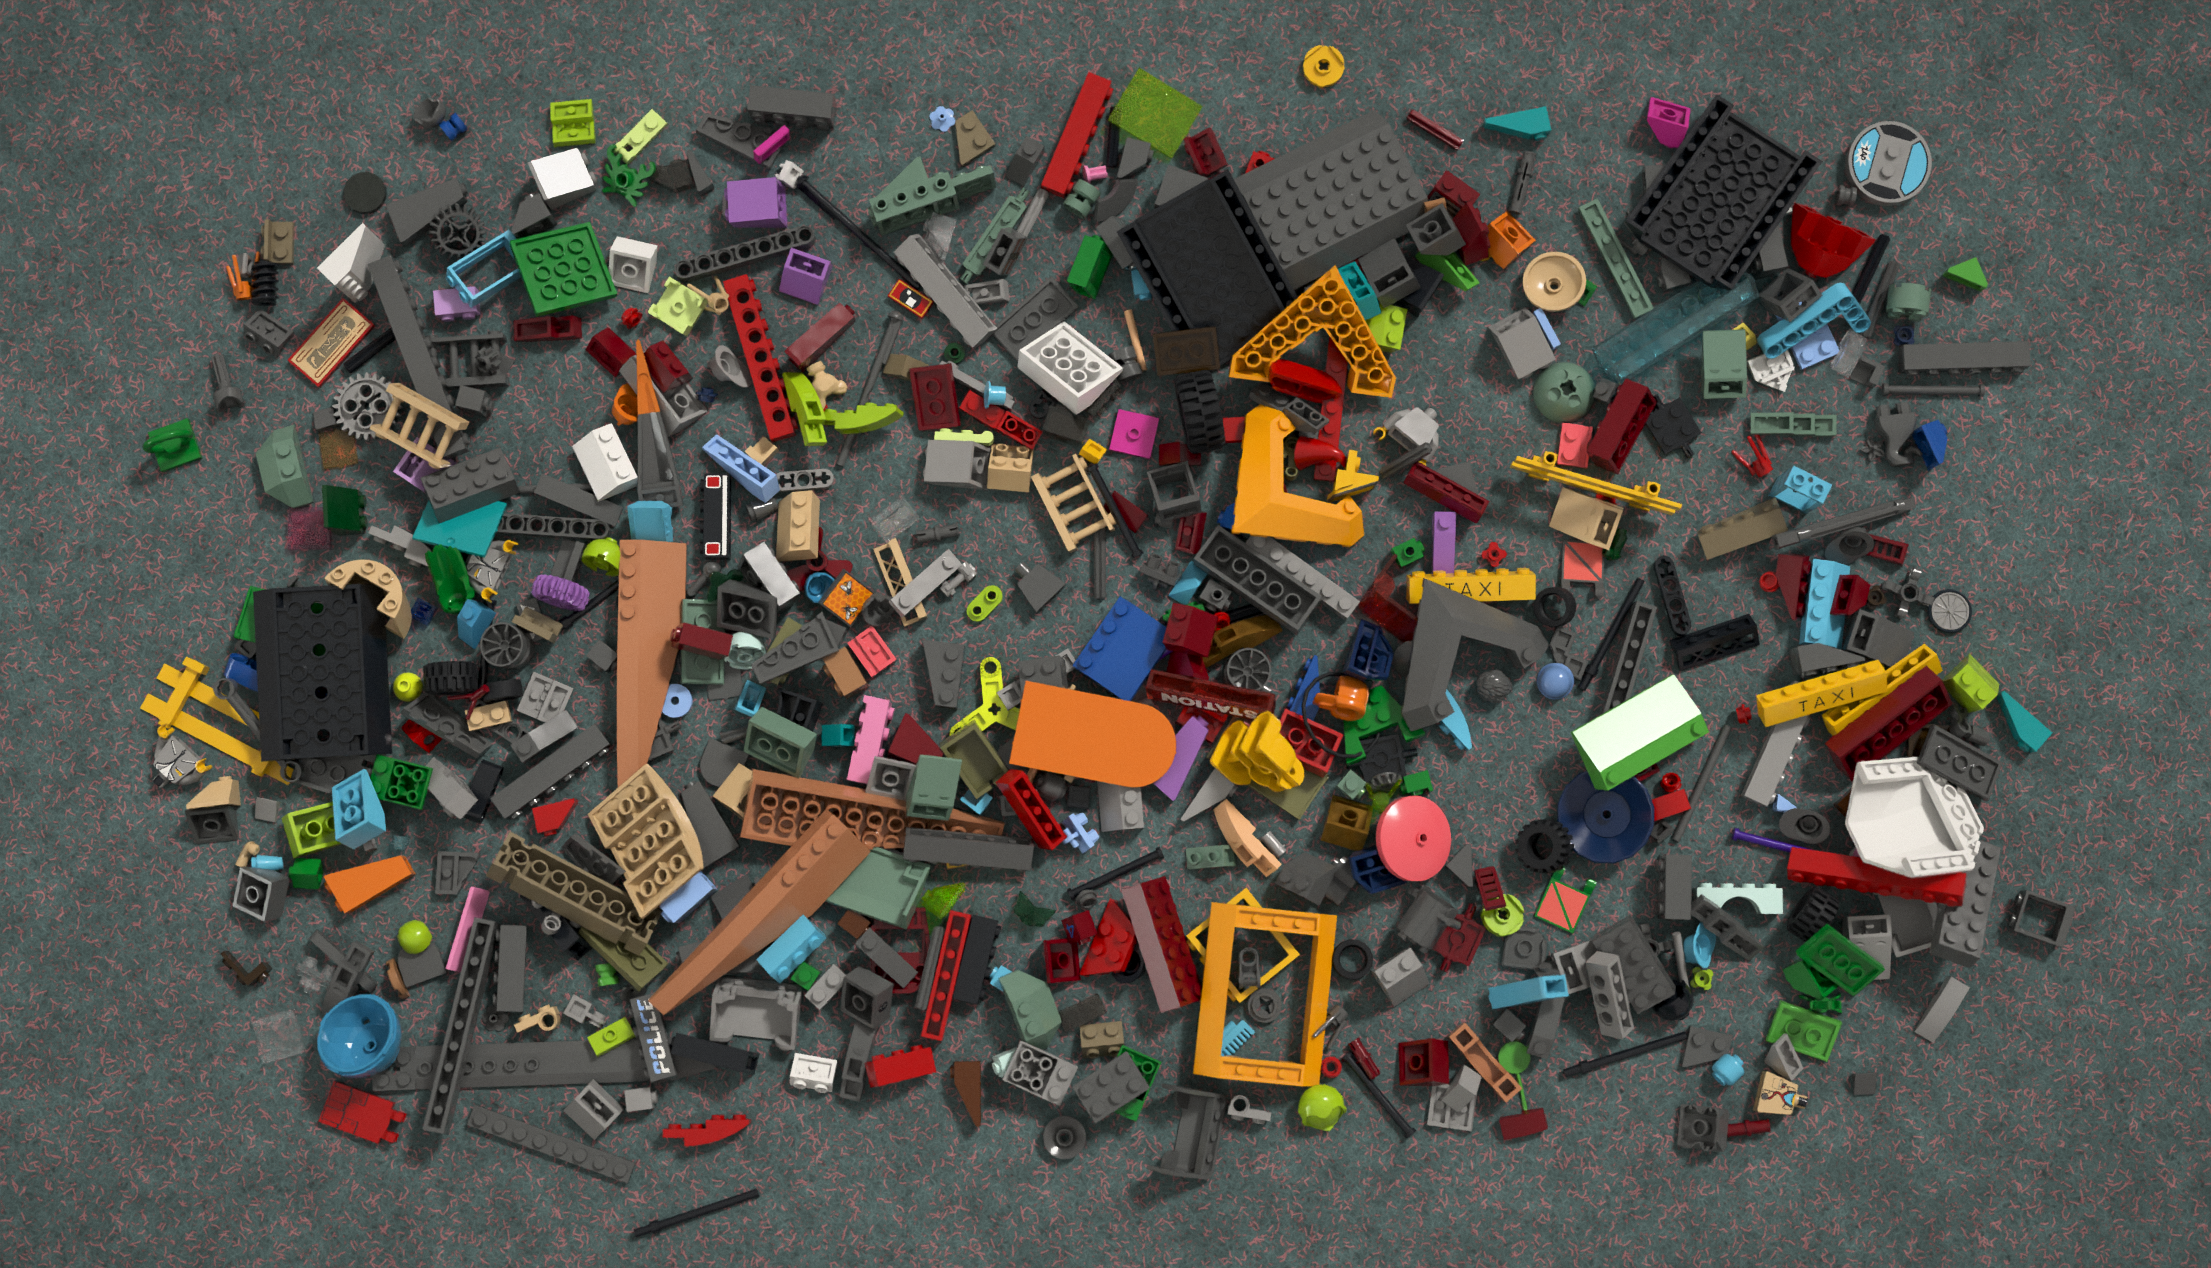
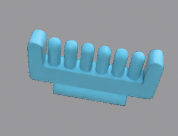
(1231, 1032)

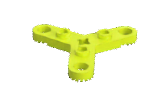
(990, 686)

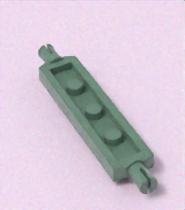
(1006, 217)

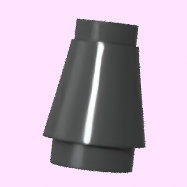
(758, 509)

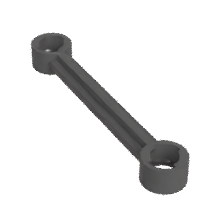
(253, 723)

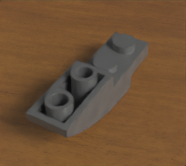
(1298, 412)
(347, 976)
(859, 1052)

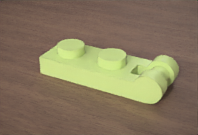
(640, 136)
(985, 438)

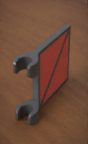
(1582, 564)

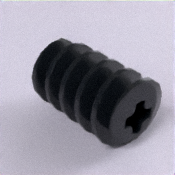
(264, 283)

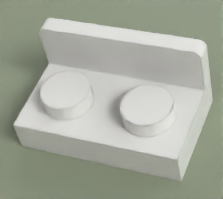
(813, 1073)

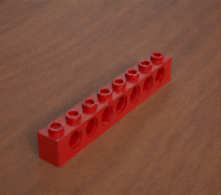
(743, 286)

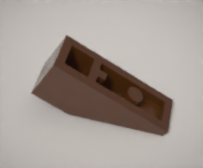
(968, 1083)

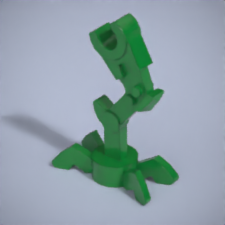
(1824, 1004)

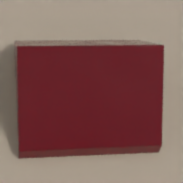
(1061, 960)

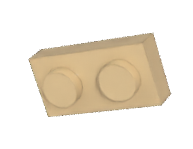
(489, 716)

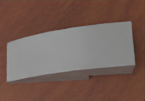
(1941, 1009)

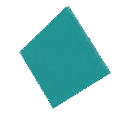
(468, 532)

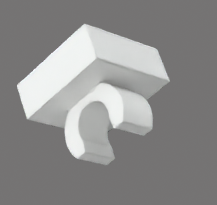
(789, 174)

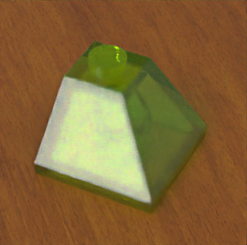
(943, 898)

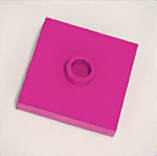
(1134, 434)

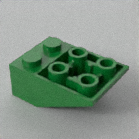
(400, 781)
(1148, 1068)

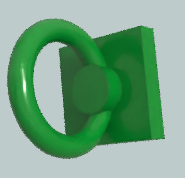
(173, 445)

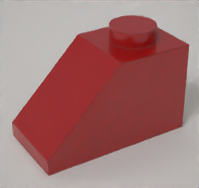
(553, 816)

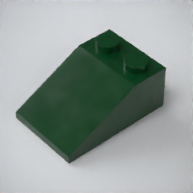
(344, 510)

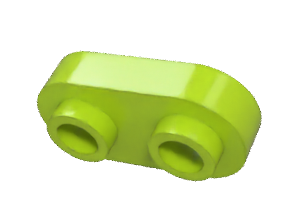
(987, 605)

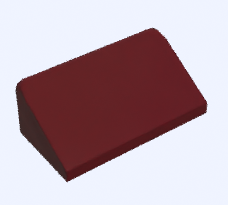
(1132, 514)
(1191, 533)

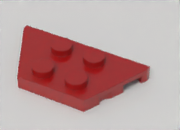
(1112, 944)

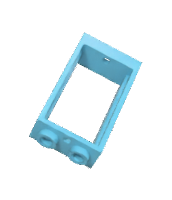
(474, 257)
(1808, 494)

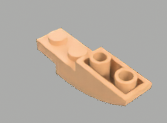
(1239, 835)

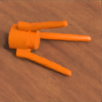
(241, 289)

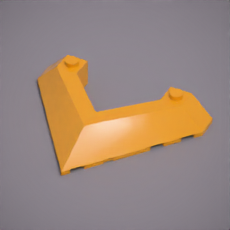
(1325, 306)
(1268, 511)

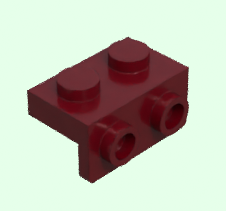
(1205, 153)

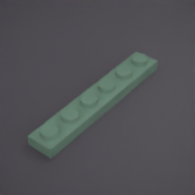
(1615, 258)

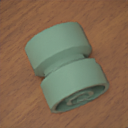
(1085, 192)

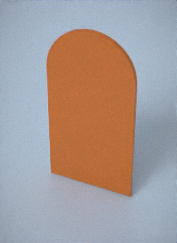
(1092, 736)

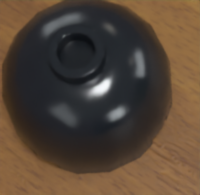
(1678, 1005)

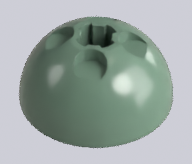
(1559, 402)

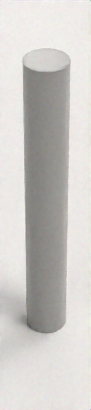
(1680, 959)

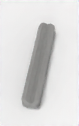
(1033, 212)

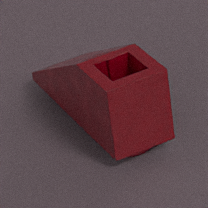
(1792, 578)

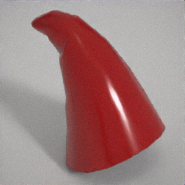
(1312, 451)

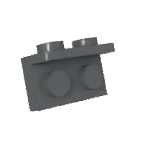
(267, 332)

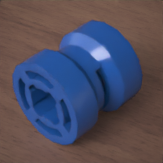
(450, 131)

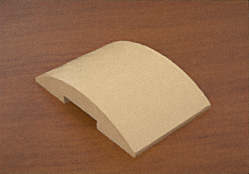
(648, 838)

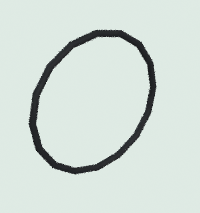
(1310, 731)

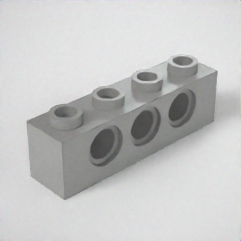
(1609, 995)

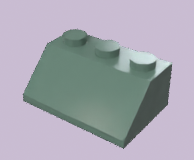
(779, 742)

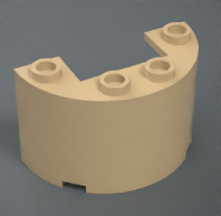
(371, 572)

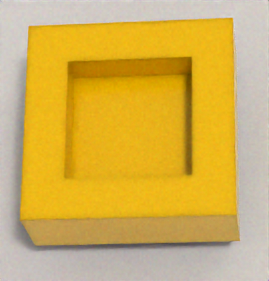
(1092, 451)

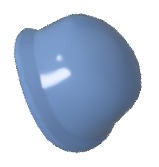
(1555, 681)

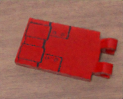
(360, 1113)

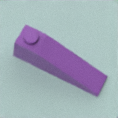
(1443, 541)

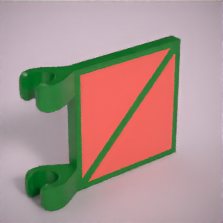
(1563, 904)

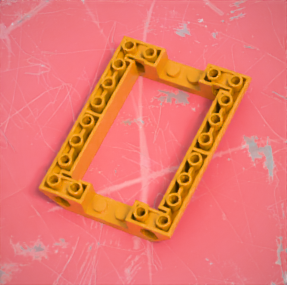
(1215, 988)

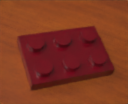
(935, 396)

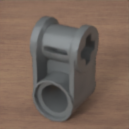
(1249, 970)

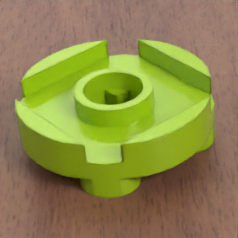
(1500, 926)

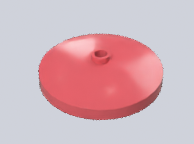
(1413, 838)

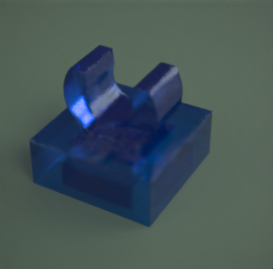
(423, 611)

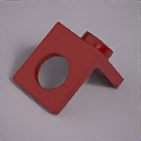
(418, 734)

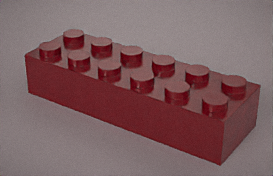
(1889, 721)
(1162, 944)

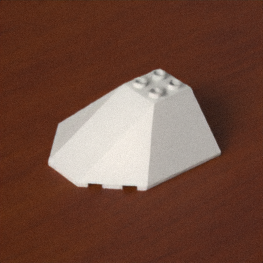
(1911, 819)

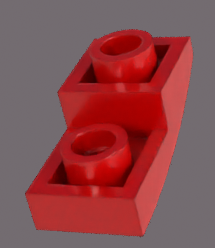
(1670, 804)

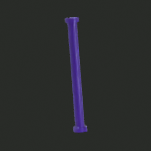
(1763, 841)

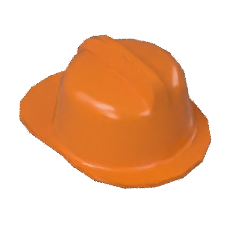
(625, 406)

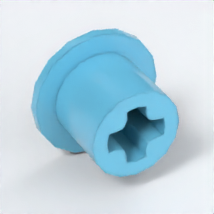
(994, 395)

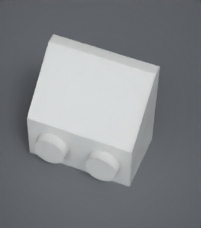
(632, 264)

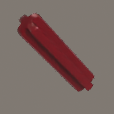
(1434, 129)

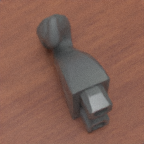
(1896, 431)

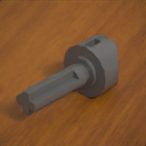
(226, 395)

